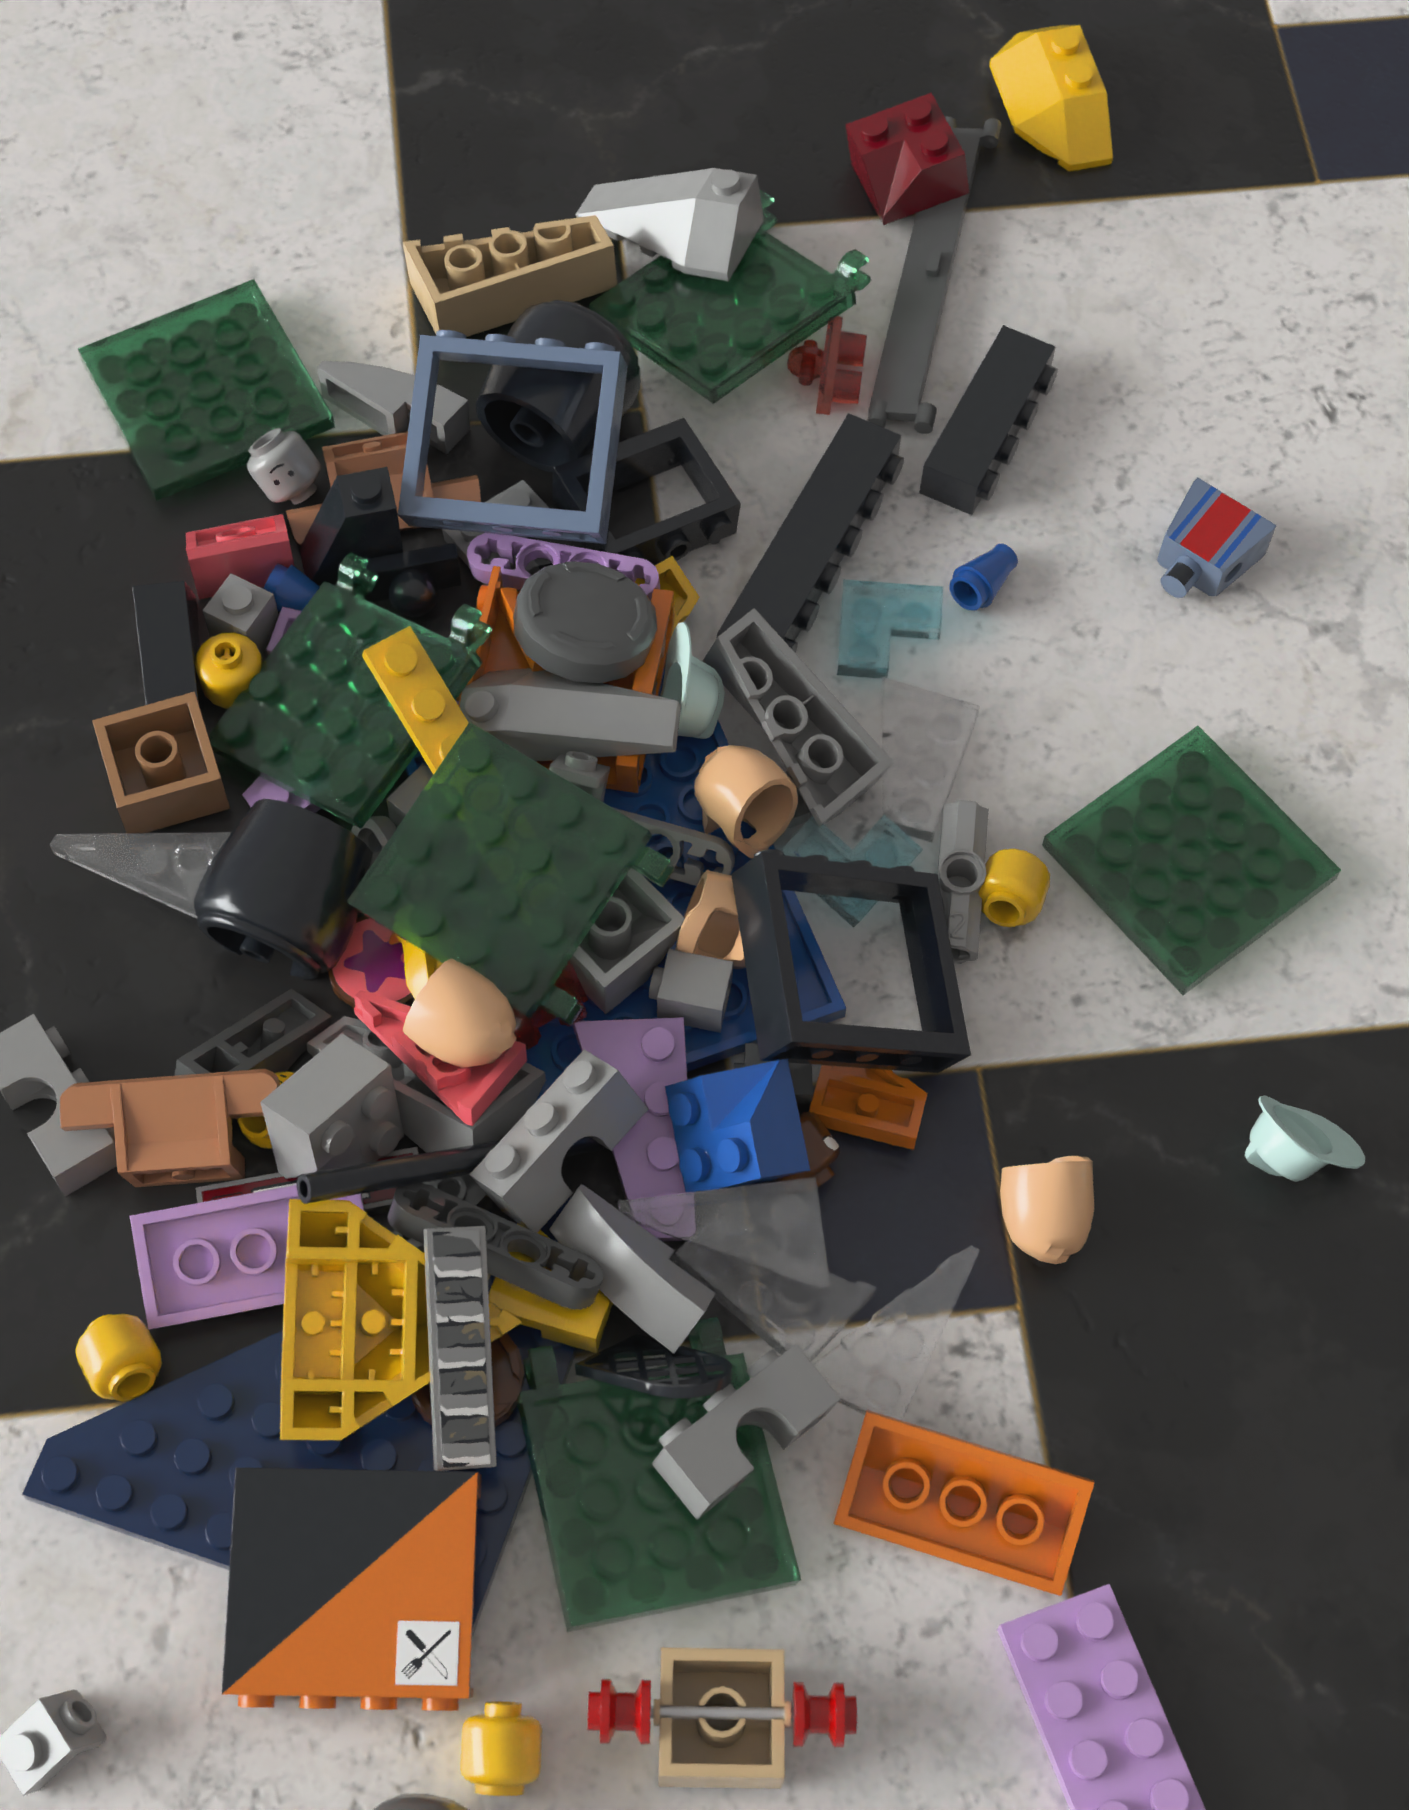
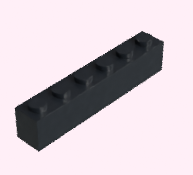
(821, 529)

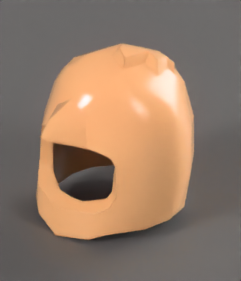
(749, 788)
(712, 921)
(461, 1017)
(1049, 1206)

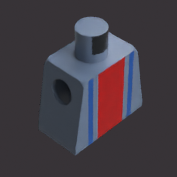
(1211, 542)

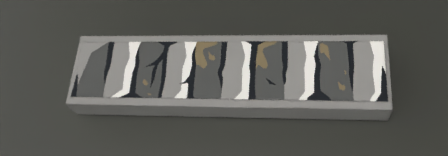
(459, 1348)

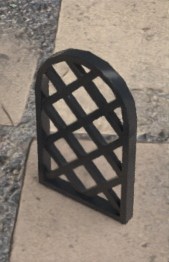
(604, 1369)

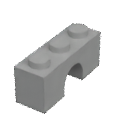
(35, 1069)
(525, 1166)
(704, 1458)

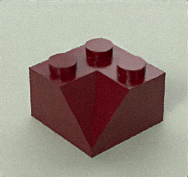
(907, 158)

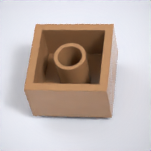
(160, 764)

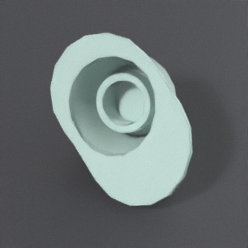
(693, 686)
(1298, 1142)

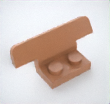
(375, 454)
(171, 1125)

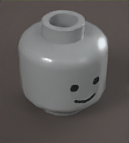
(284, 466)

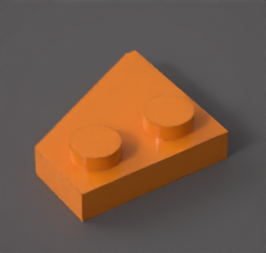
(869, 1104)

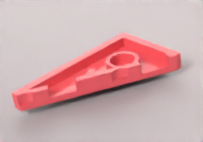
(463, 1090)

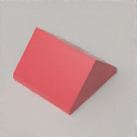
(241, 548)

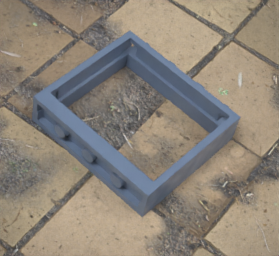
(505, 518)

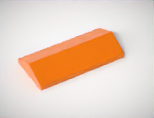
(964, 1502)

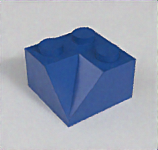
(737, 1127)

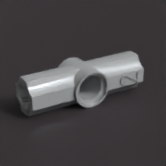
(963, 854)

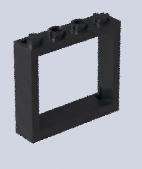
(773, 980)

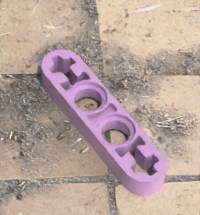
(530, 549)

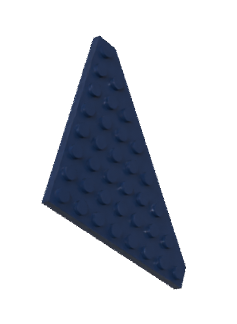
(171, 1455)

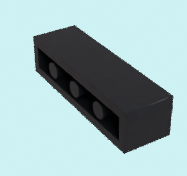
(987, 421)

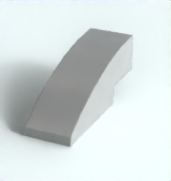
(384, 401)
(635, 1268)

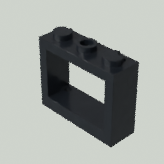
(643, 458)

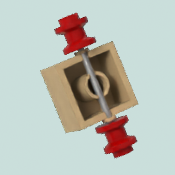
(722, 1716)

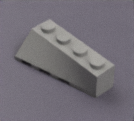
(810, 729)

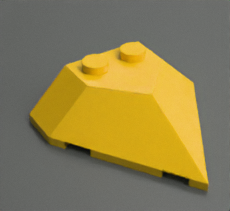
(352, 1321)

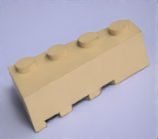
(496, 278)

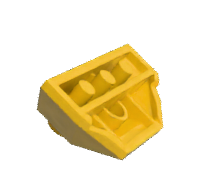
(1056, 95)

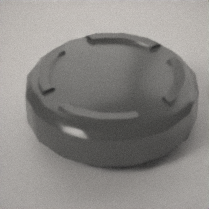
(584, 622)

